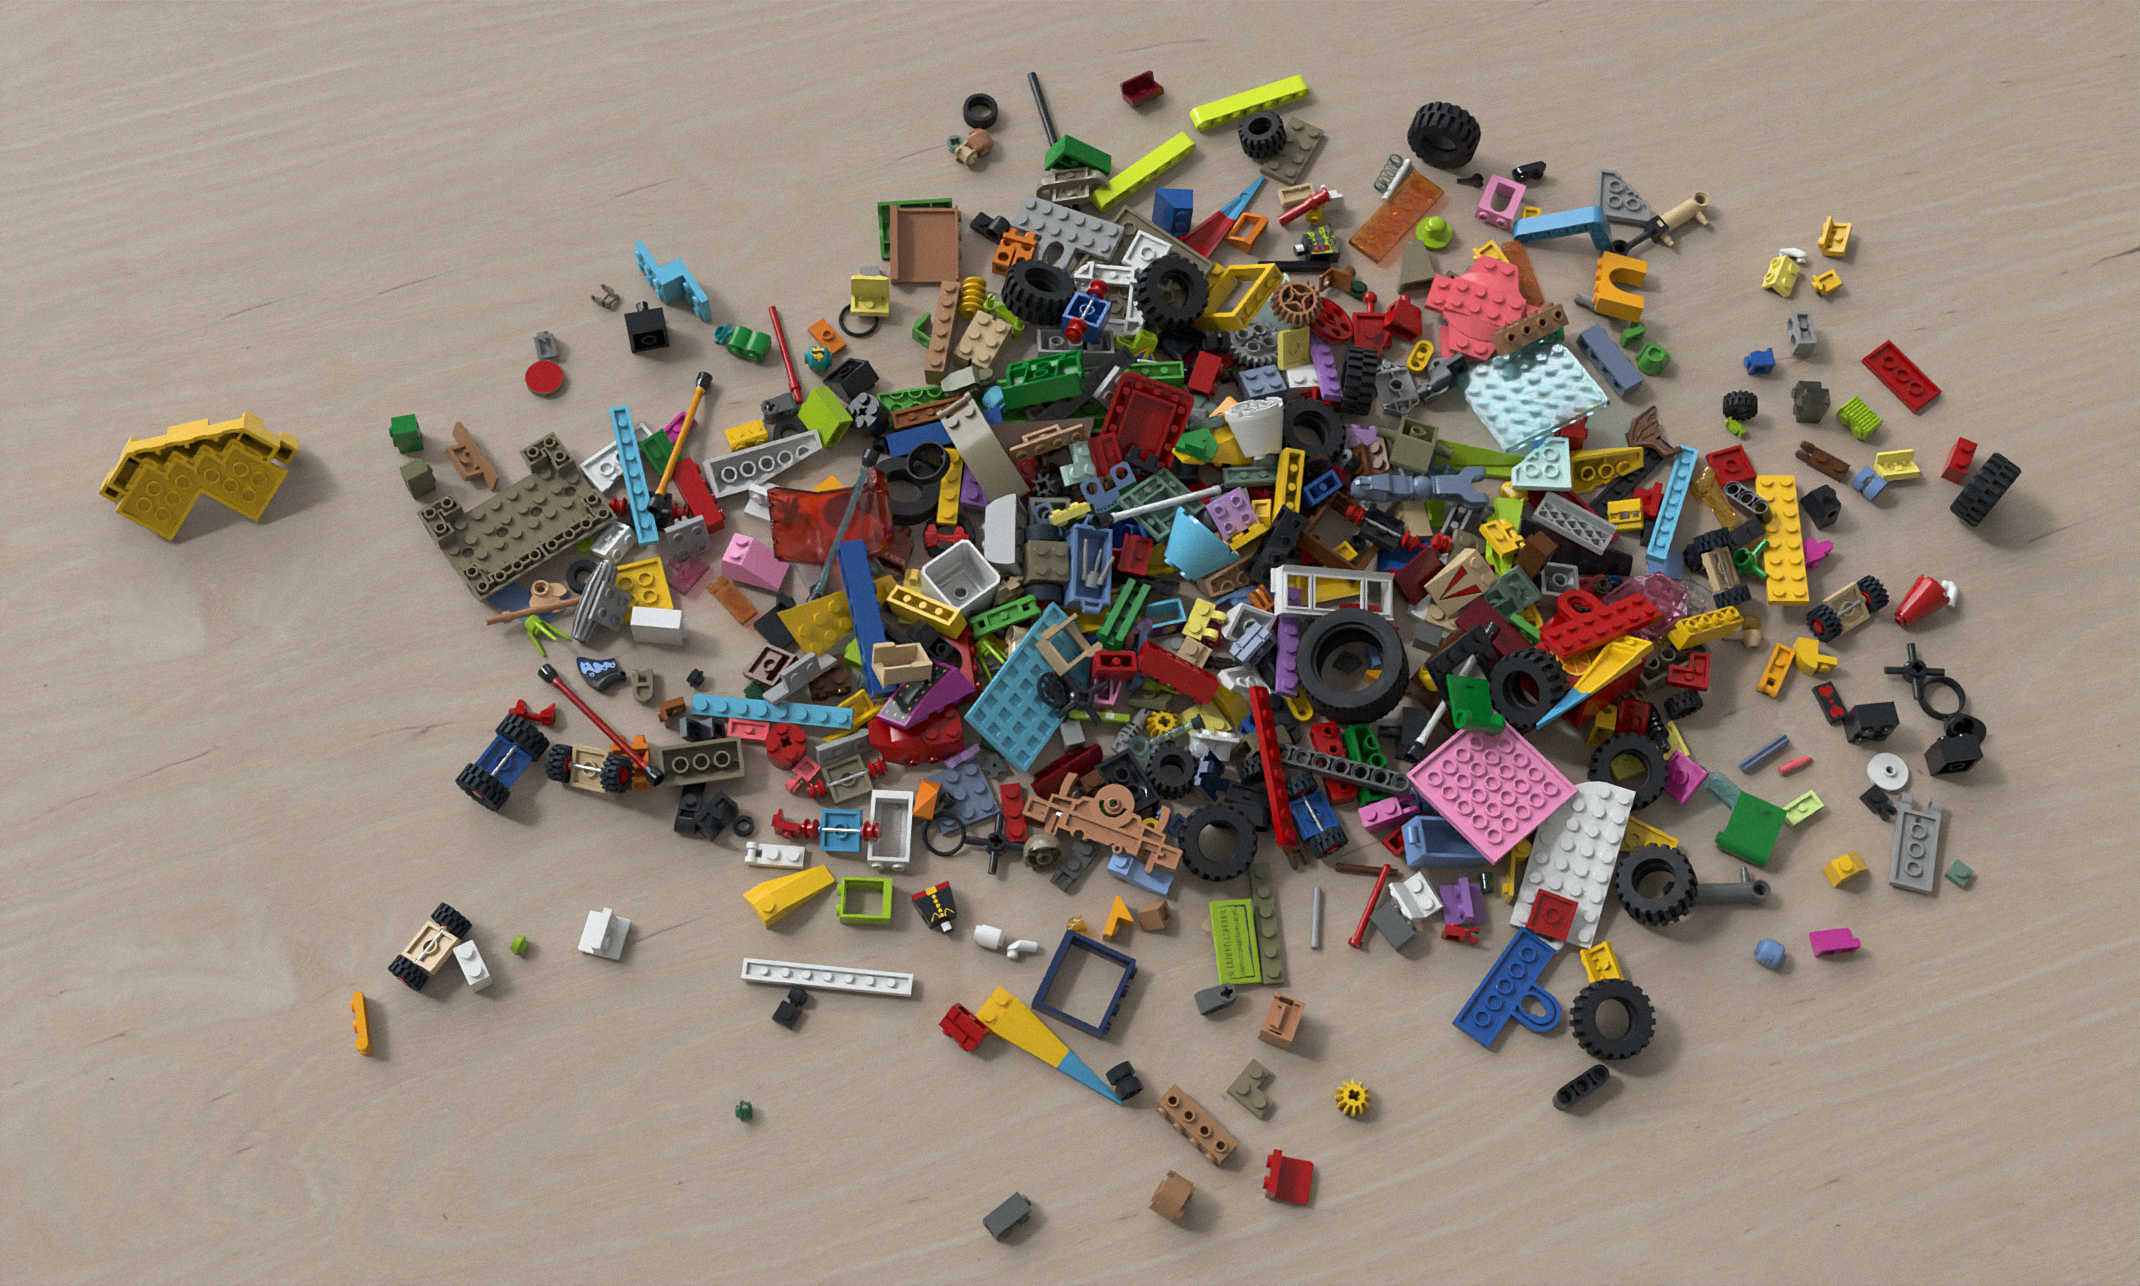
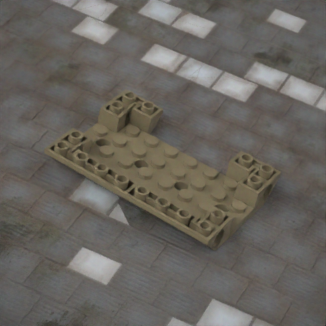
(529, 539)

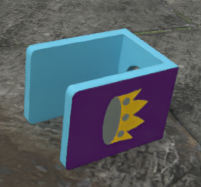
(1165, 607)

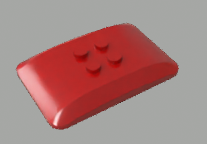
(1149, 417)

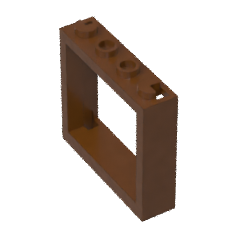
(1320, 551)
(1423, 696)

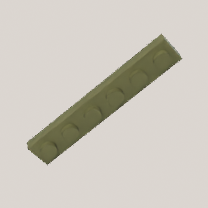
(1266, 924)

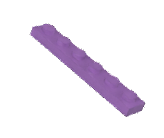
(1325, 368)
(1286, 649)

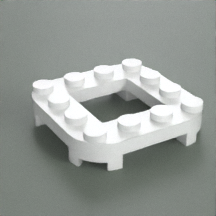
(1114, 276)

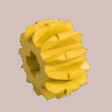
(1158, 719)
(1352, 1105)

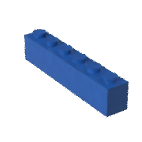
(903, 442)

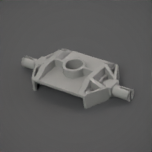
(1400, 401)

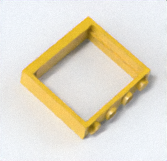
(1267, 280)

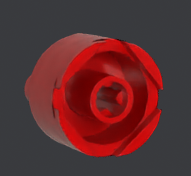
(785, 735)

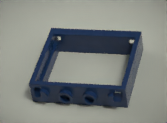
(1100, 950)

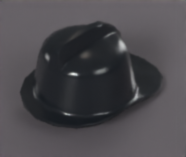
(1963, 723)

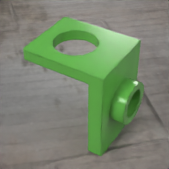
(919, 326)

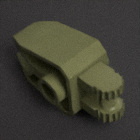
(967, 380)

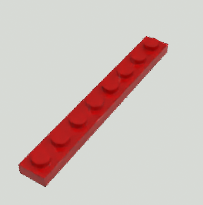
(1272, 766)

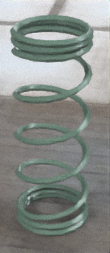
(1394, 164)

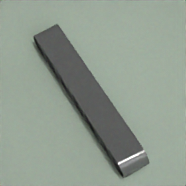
(1349, 775)

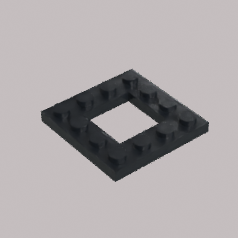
(1471, 642)

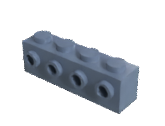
(1609, 361)

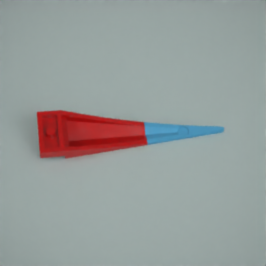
(1211, 232)

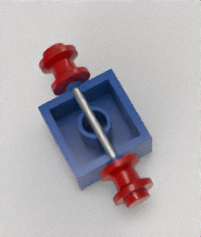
(1087, 314)

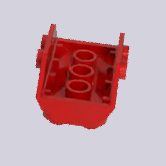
(925, 742)

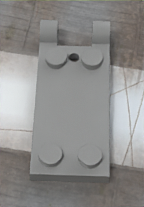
(1915, 845)

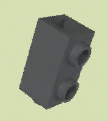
(1007, 1215)

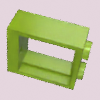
(884, 884)

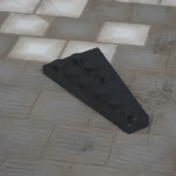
(1572, 553)

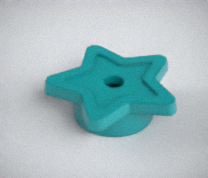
(722, 333)

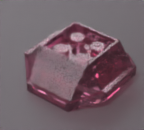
(1663, 594)

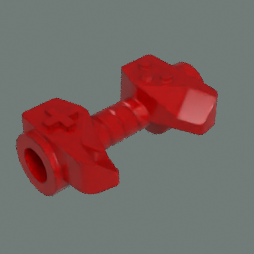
(933, 538)
(546, 717)

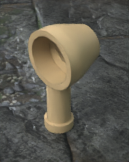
(1750, 637)

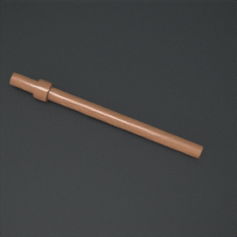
(507, 616)

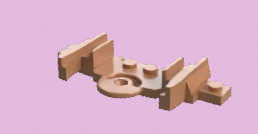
(1122, 831)

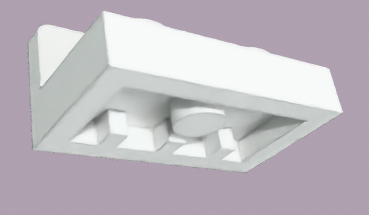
(614, 542)

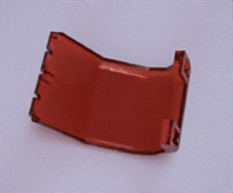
(809, 520)

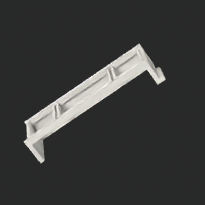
(1279, 586)

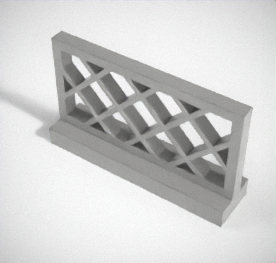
(1570, 515)

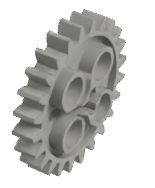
(1255, 344)

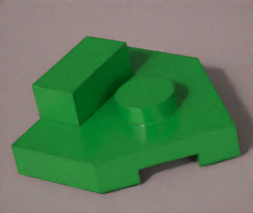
(1198, 444)

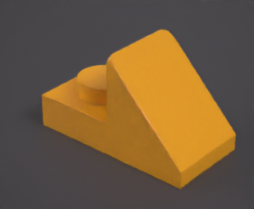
(1118, 915)

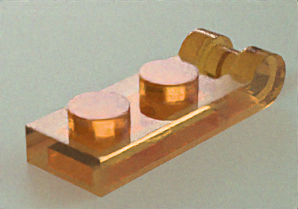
(732, 600)

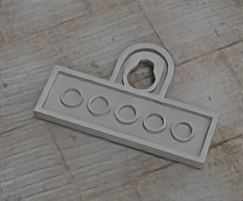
(1066, 228)

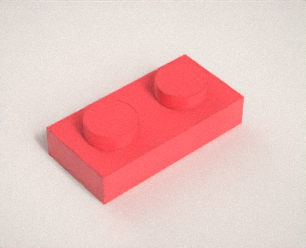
(748, 729)

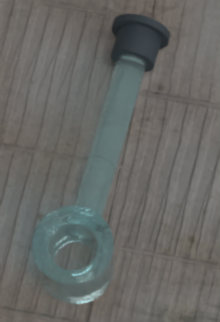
(1196, 723)

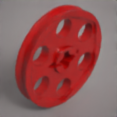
(1332, 323)

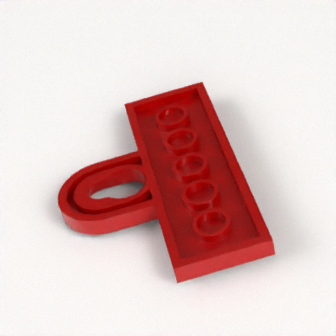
(1599, 626)

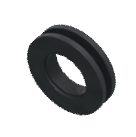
(917, 511)

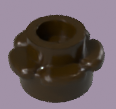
(1598, 589)

